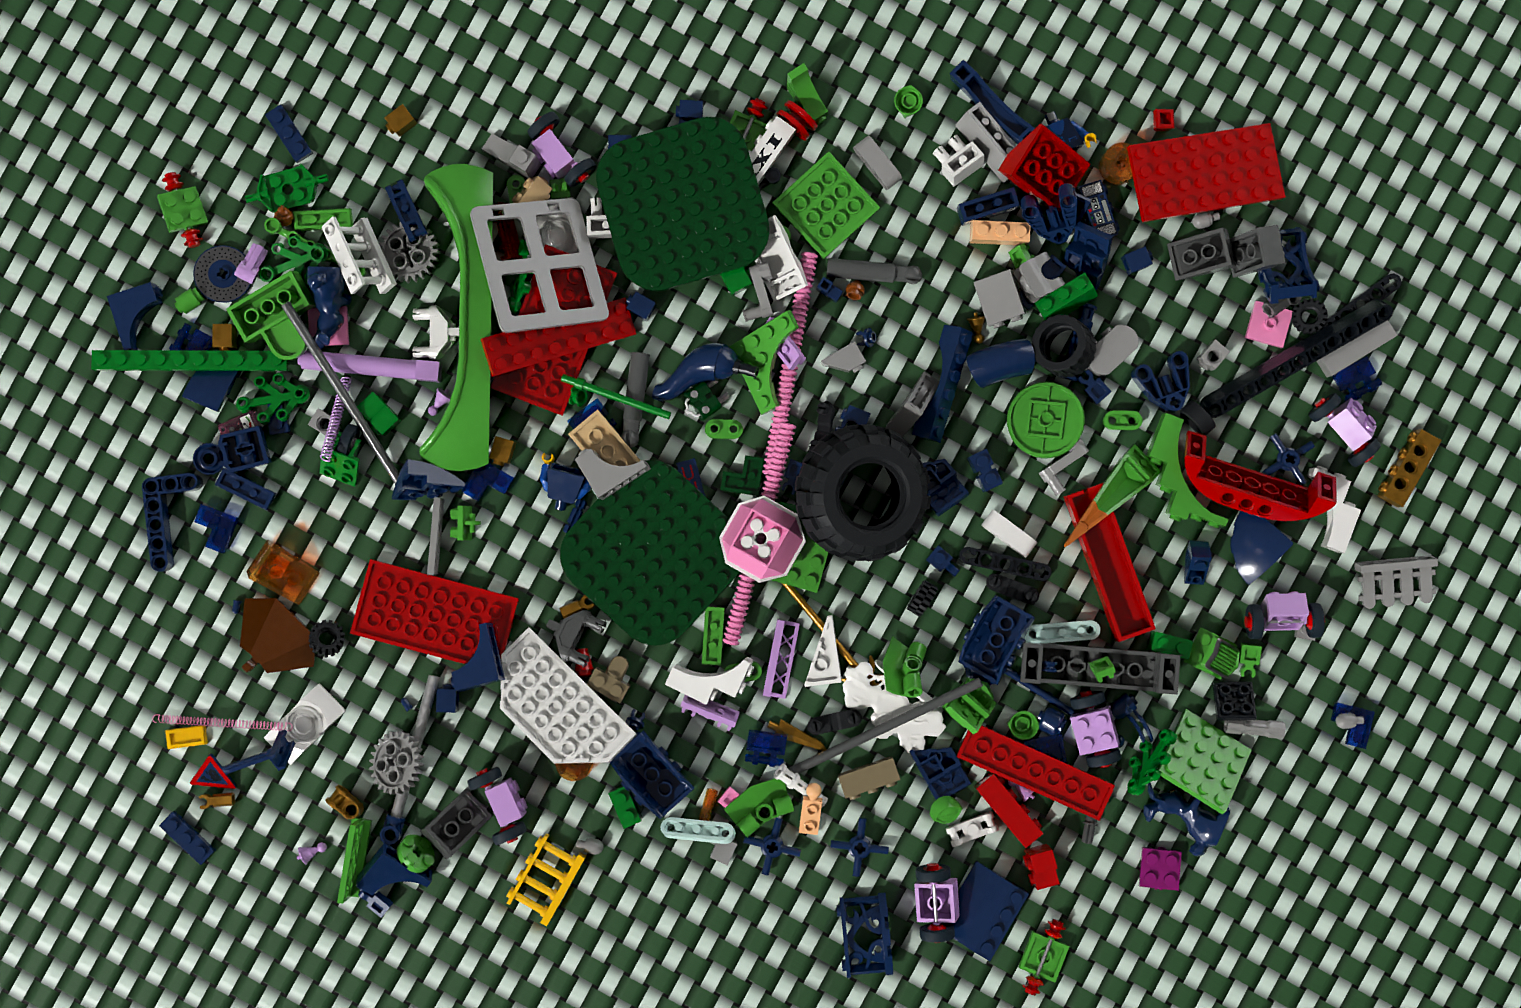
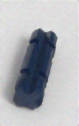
(575, 514)

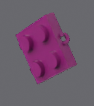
(1160, 868)

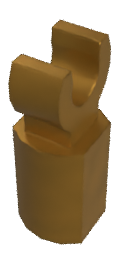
(575, 606)
(218, 800)

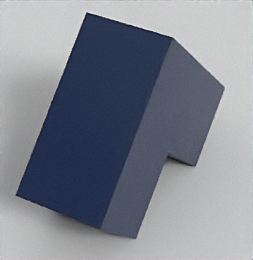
(829, 290)

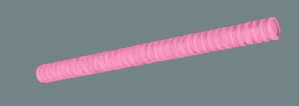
(787, 376)
(770, 491)

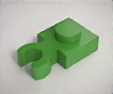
(1249, 656)

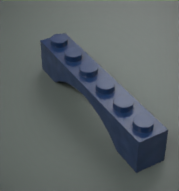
(978, 91)
(954, 348)

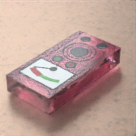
(239, 423)

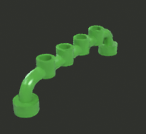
(274, 226)

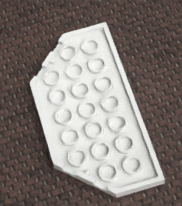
(558, 706)

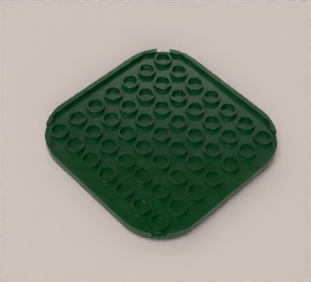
(682, 203)
(650, 555)

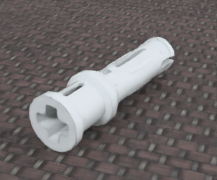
(793, 780)

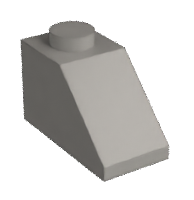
(846, 359)

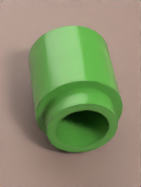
(189, 300)

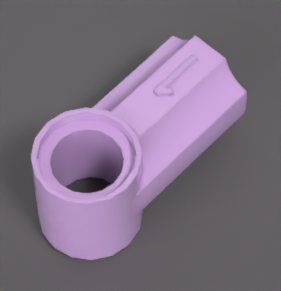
(249, 267)

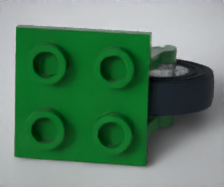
(344, 463)

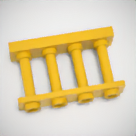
(564, 878)

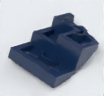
(1089, 252)
(210, 387)
(943, 486)
(940, 771)

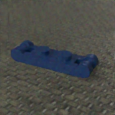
(406, 210)

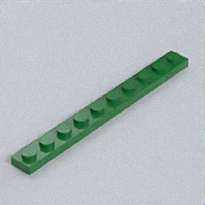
(186, 360)

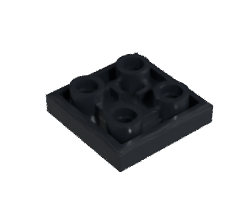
(1234, 701)

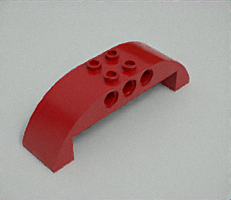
(1255, 491)

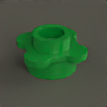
(577, 397)

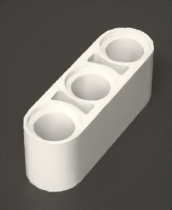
(1009, 533)

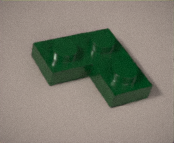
(748, 481)

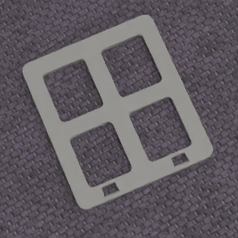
(539, 264)

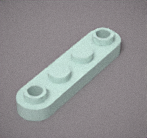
(1063, 632)
(698, 830)

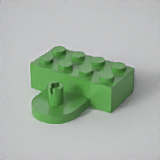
(263, 317)

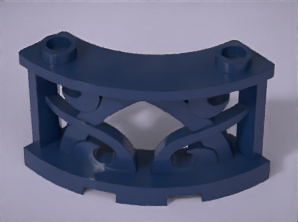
(1279, 290)
(881, 959)

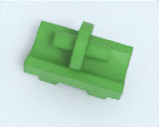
(466, 523)

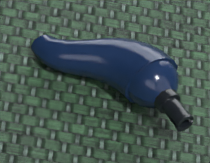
(702, 364)

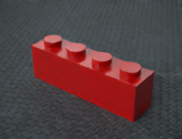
(1008, 809)

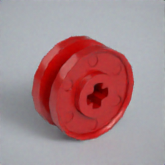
(798, 119)

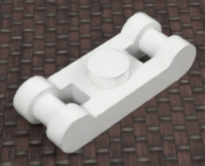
(972, 828)

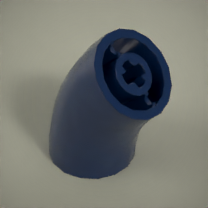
(1001, 362)

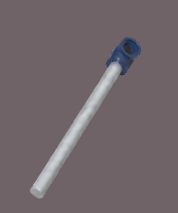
(395, 820)

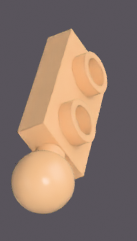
(811, 810)

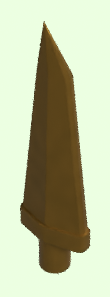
(795, 735)

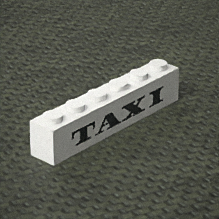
(770, 146)

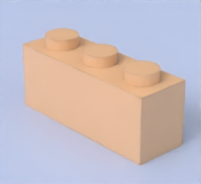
(999, 232)

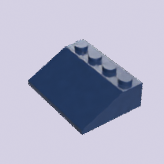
(986, 909)

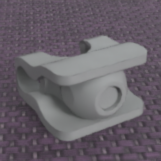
(1033, 282)

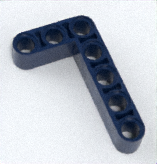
(162, 515)

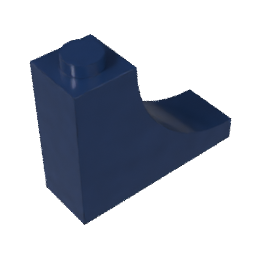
(130, 307)
(484, 666)
(386, 869)

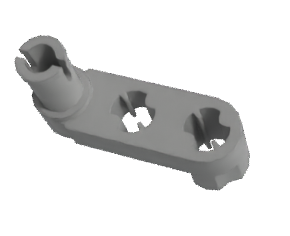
(759, 274)
(1050, 472)

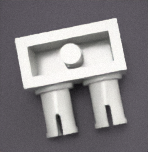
(961, 164)
(597, 223)

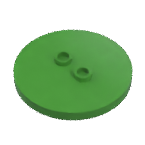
(1045, 420)

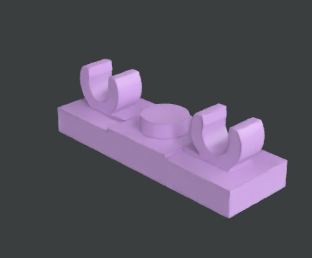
(789, 352)
(711, 711)

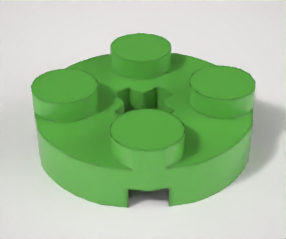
(422, 847)

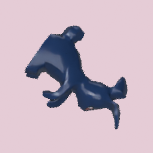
(327, 286)
(1200, 823)

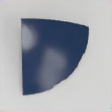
(424, 479)
(1256, 545)

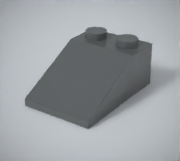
(1257, 250)
(1201, 254)
(456, 824)

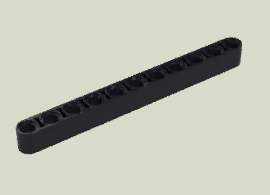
(1374, 312)

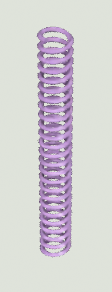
(333, 423)

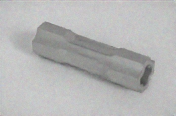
(1268, 728)

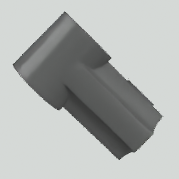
(1273, 309)

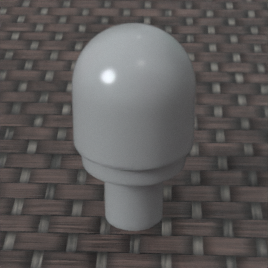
(1205, 219)
(1348, 720)
(591, 845)

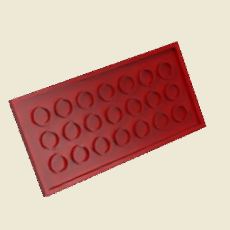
(1205, 172)
(542, 382)
(429, 612)

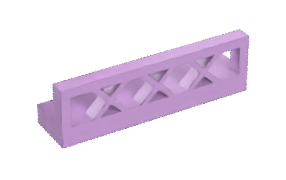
(774, 657)

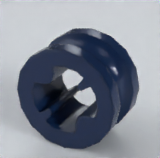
(1049, 666)

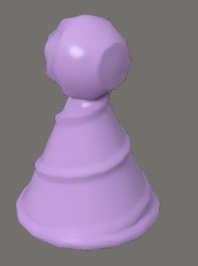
(442, 398)
(1023, 792)
(308, 853)

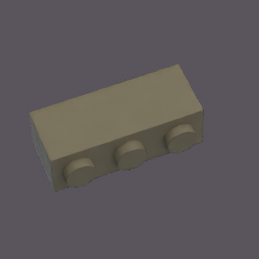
(869, 778)

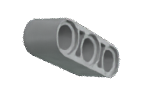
(877, 162)

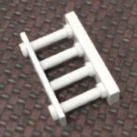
(370, 249)

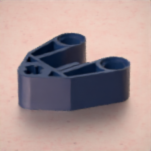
(1057, 228)
(1180, 379)

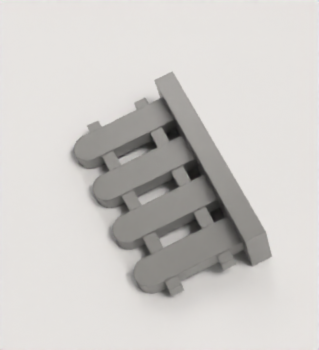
(1405, 576)

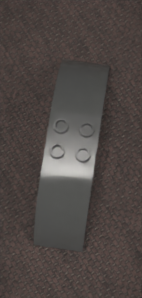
(1133, 668)

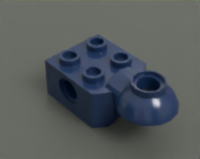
(234, 451)

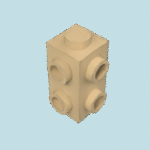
(534, 190)

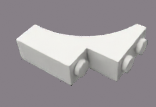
(1340, 518)
(703, 685)

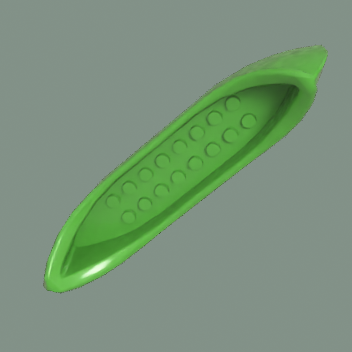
(463, 433)

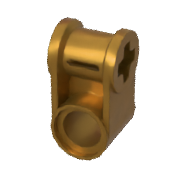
(341, 801)

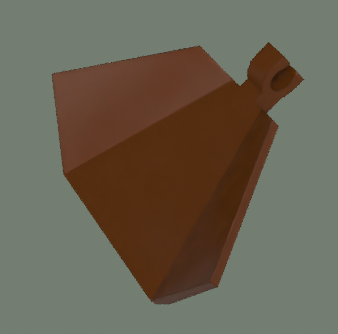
(274, 637)

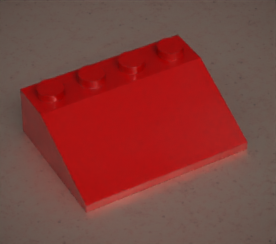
(1043, 165)

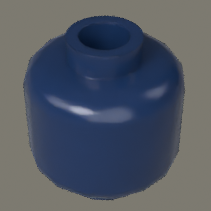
(1051, 721)

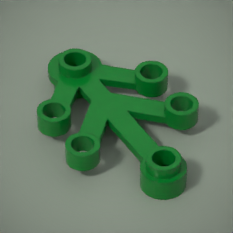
(297, 260)
(519, 286)
(275, 399)
(1139, 779)

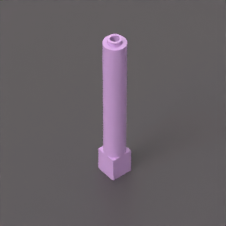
(376, 366)

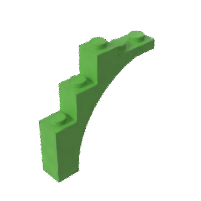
(1165, 450)

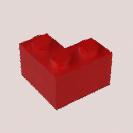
(1042, 866)

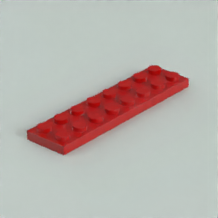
(525, 348)
(1036, 771)

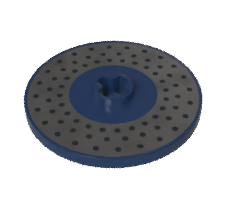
(207, 271)

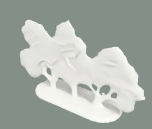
(887, 705)

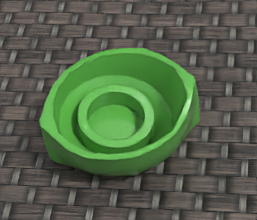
(908, 101)
(1023, 725)
(945, 810)

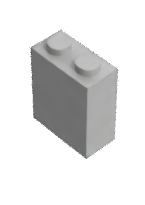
(1000, 299)

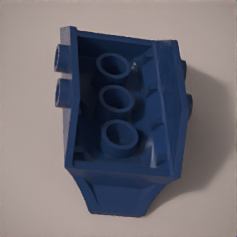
(994, 640)
(651, 775)

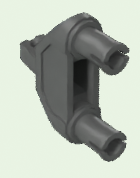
(569, 633)

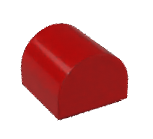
(1163, 119)

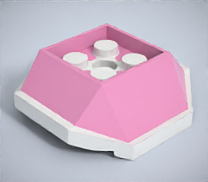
(781, 547)

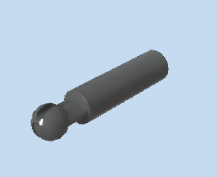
(872, 271)
(636, 390)

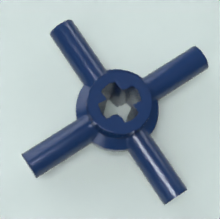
(1294, 462)
(770, 854)
(859, 855)

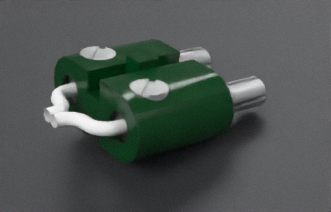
(703, 400)

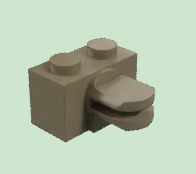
(611, 680)

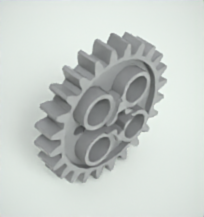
(425, 247)
(396, 762)

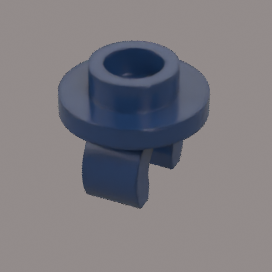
(869, 337)
(634, 722)

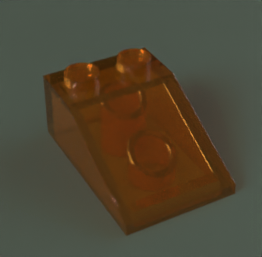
(282, 572)

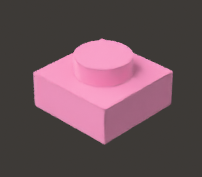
(728, 796)

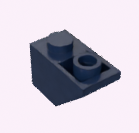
(1197, 562)

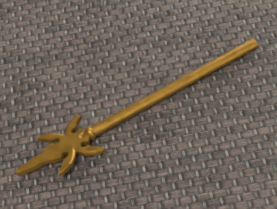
(820, 624)

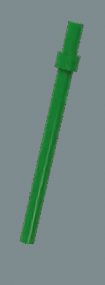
(581, 384)

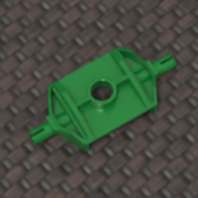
(271, 188)

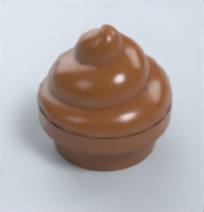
(284, 215)
(855, 290)

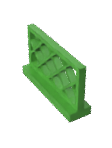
(354, 858)

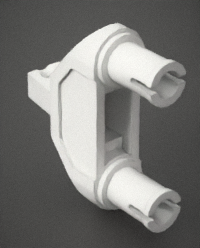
(442, 333)

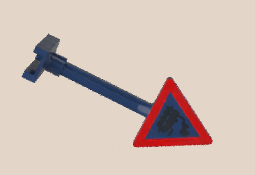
(215, 775)

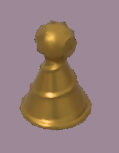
(977, 323)

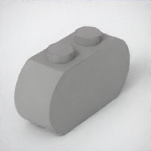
(1113, 349)

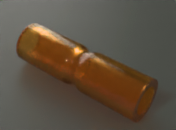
(708, 804)

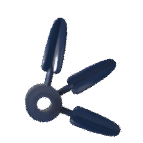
(1124, 707)

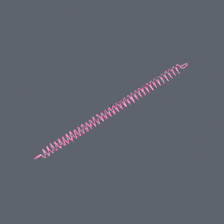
(222, 722)

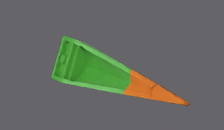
(1126, 479)

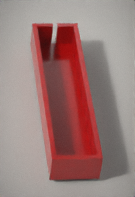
(1111, 570)

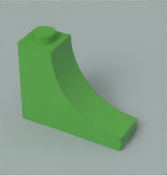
(805, 95)

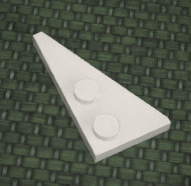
(825, 664)

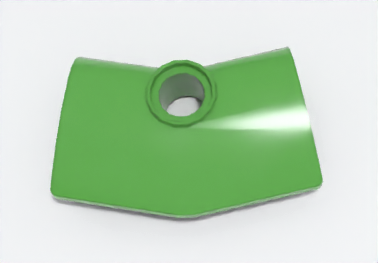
(902, 668)
(746, 806)

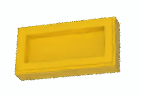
(186, 737)

